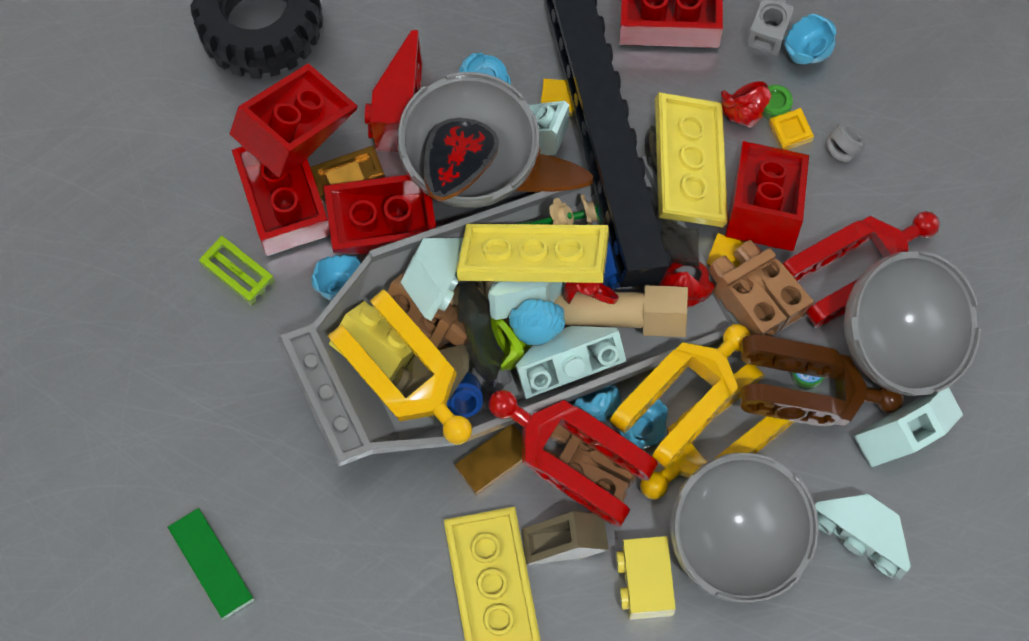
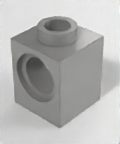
(768, 37)

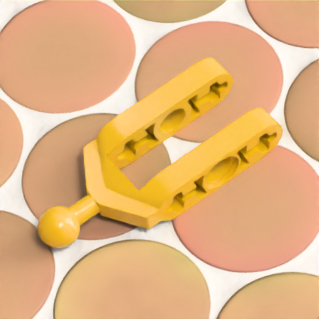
(707, 363)
(430, 397)
(750, 442)

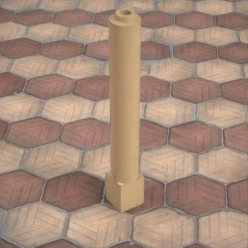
(657, 311)

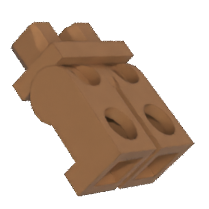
(759, 290)
(442, 328)
(592, 464)

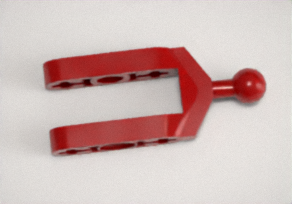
(884, 236)
(537, 431)

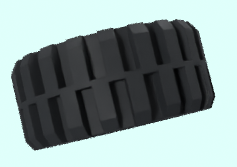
(257, 49)

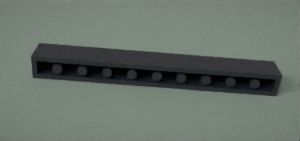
(609, 142)

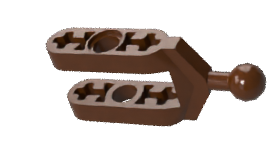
(812, 361)

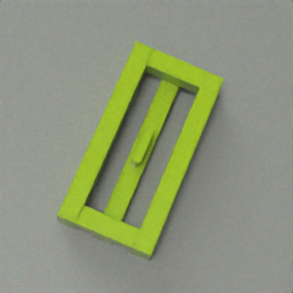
(257, 288)

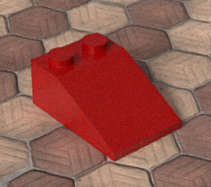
(392, 94)
(291, 119)
(768, 196)
(376, 213)

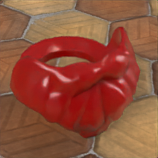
(746, 103)
(590, 289)
(697, 290)

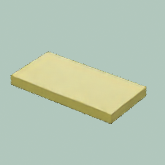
(690, 160)
(533, 253)
(491, 577)

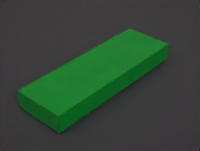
(211, 564)

